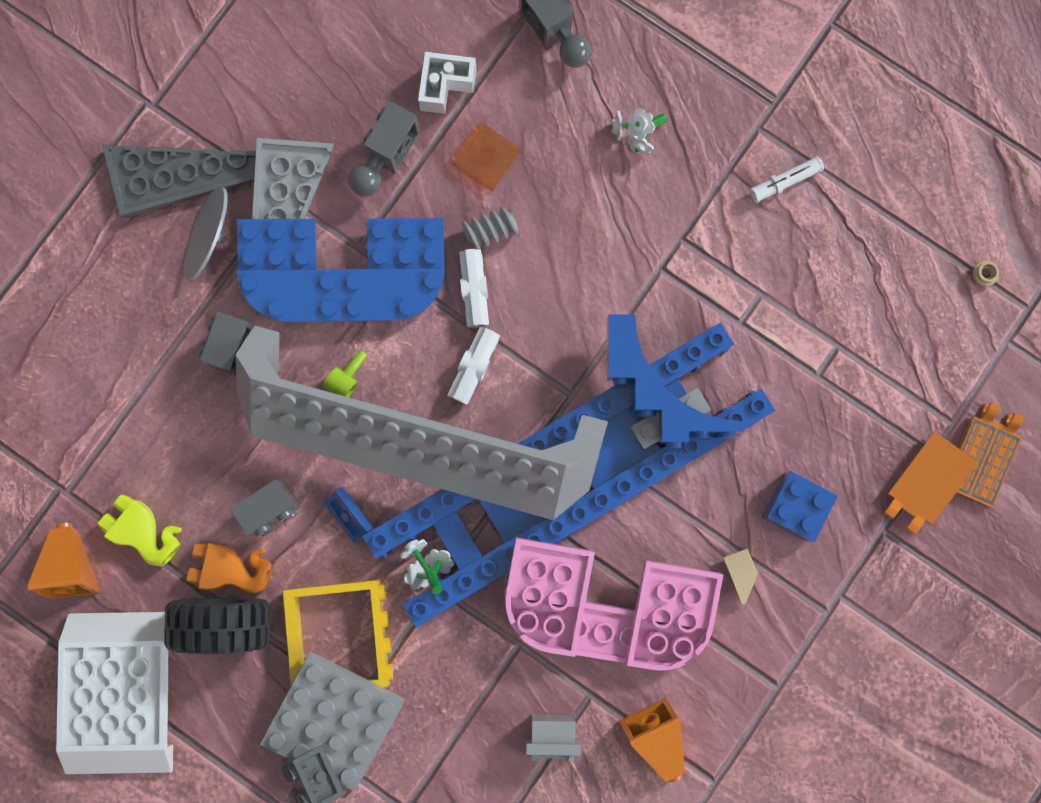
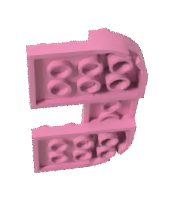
(551, 611)

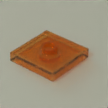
(486, 156)

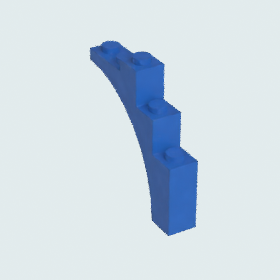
(676, 418)

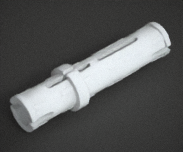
(777, 183)

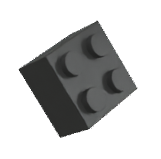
(224, 341)
(266, 508)

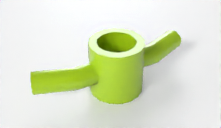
(341, 381)

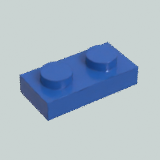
(348, 514)

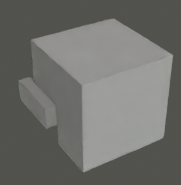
(553, 738)

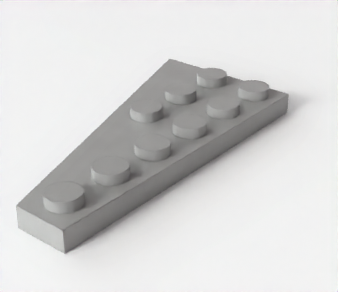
(287, 177)

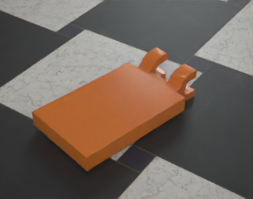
(930, 482)

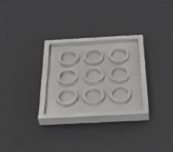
(334, 711)

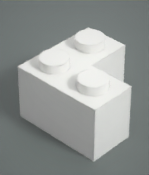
(442, 74)

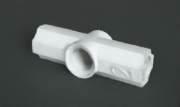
(474, 288)
(473, 365)

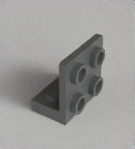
(312, 777)

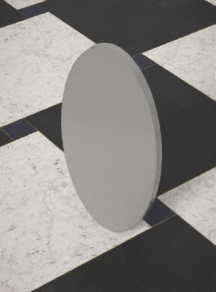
(206, 233)

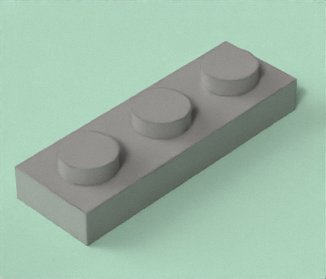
(648, 429)

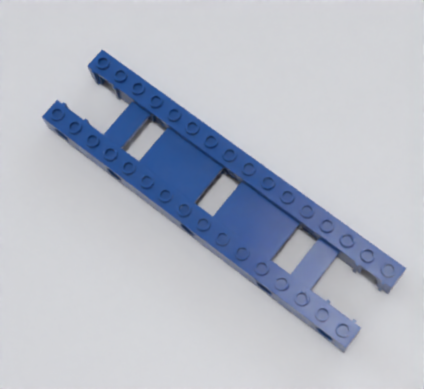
(619, 475)

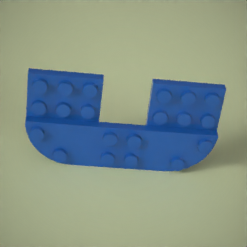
(283, 281)

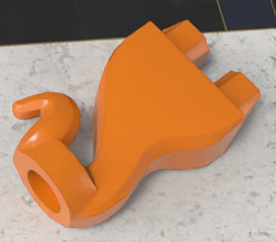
(224, 568)

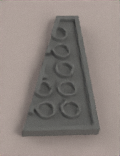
(168, 175)

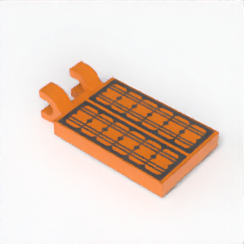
(993, 448)

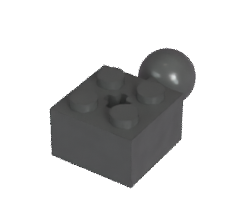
(552, 24)
(386, 147)

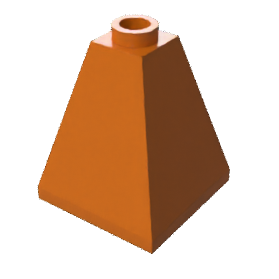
(63, 566)
(657, 738)

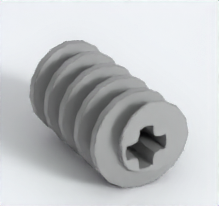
(490, 227)

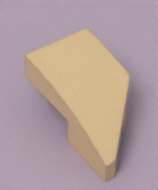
(742, 573)

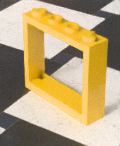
(380, 621)

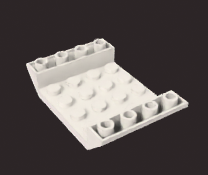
(113, 694)

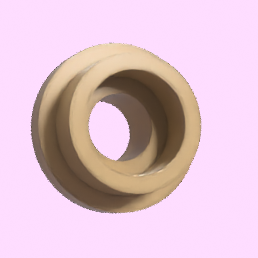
(991, 268)

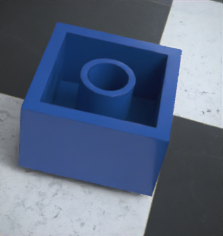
(799, 506)

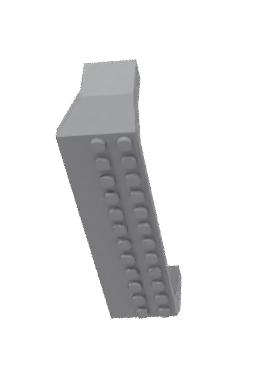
(410, 445)

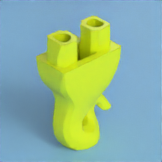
(138, 529)

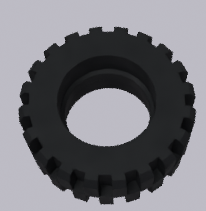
(216, 625)

